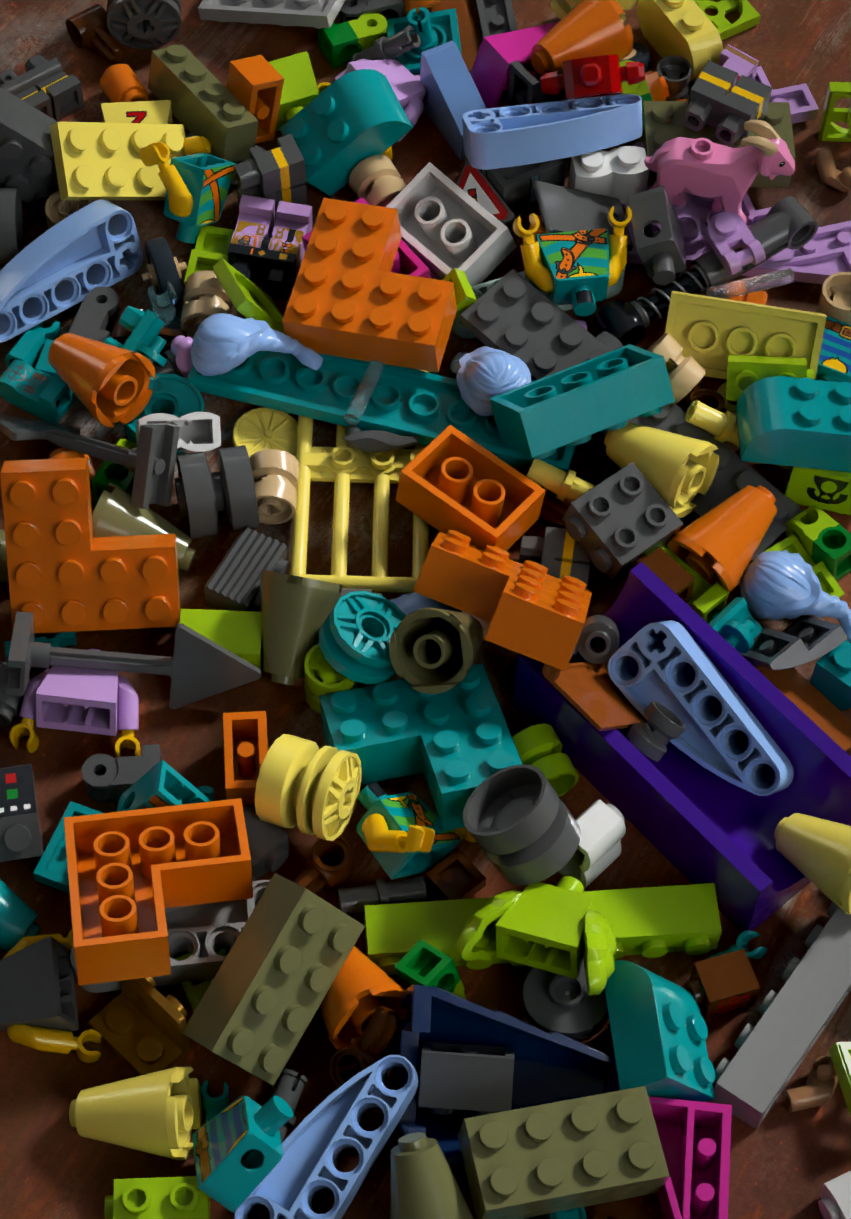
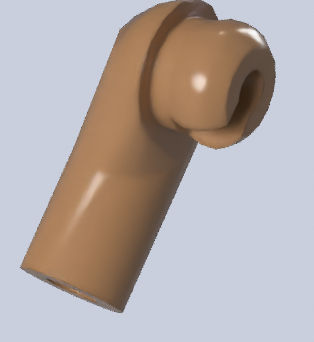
(829, 174)
(817, 1090)

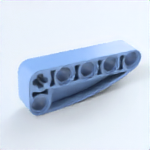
(549, 130)
(63, 259)
(706, 737)
(314, 1145)

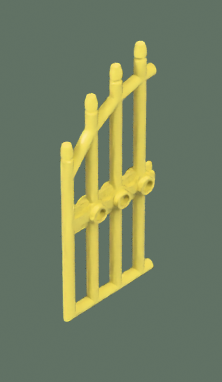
(342, 466)

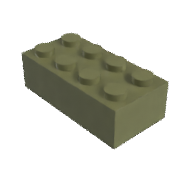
(666, 121)
(273, 979)
(562, 1155)

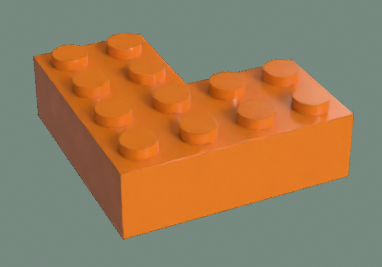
(354, 304)
(68, 574)
(523, 602)
(138, 864)

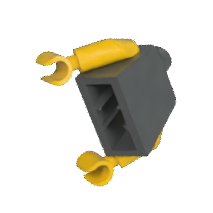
(40, 997)

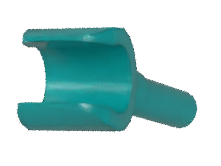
(742, 943)
(214, 1105)

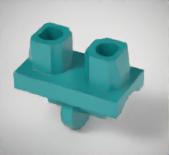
(144, 334)
(736, 625)

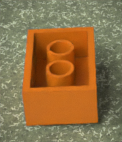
(469, 491)

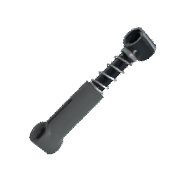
(783, 227)

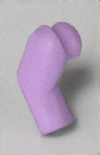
(181, 348)

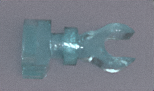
(164, 306)

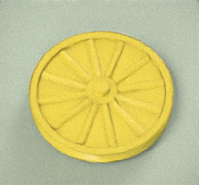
(266, 429)

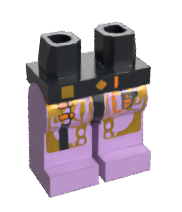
(269, 248)

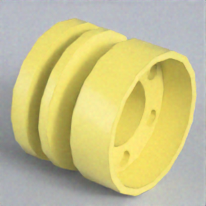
(308, 787)

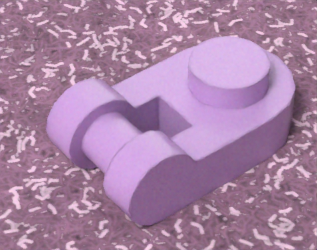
(729, 232)

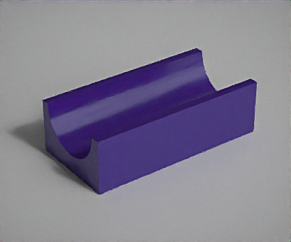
(683, 809)

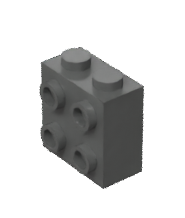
(621, 521)

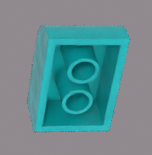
(346, 125)
(796, 423)
(658, 1035)

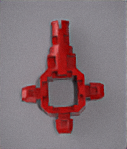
(592, 77)

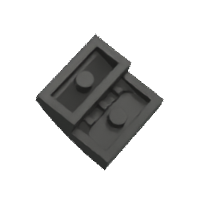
(796, 645)

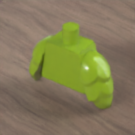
(544, 930)

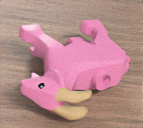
(719, 170)

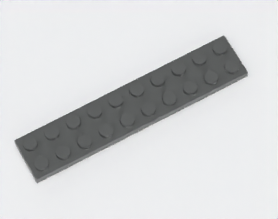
(533, 328)

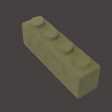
(202, 102)

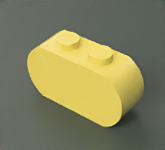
(680, 30)

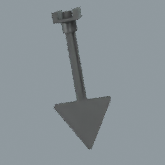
(151, 461)
(196, 668)

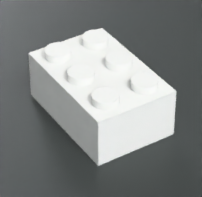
(450, 227)

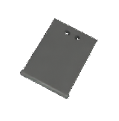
(576, 210)

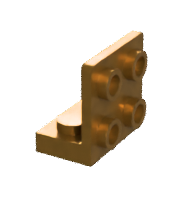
(143, 1027)

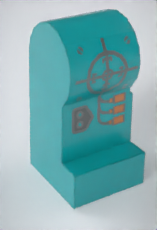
(35, 391)

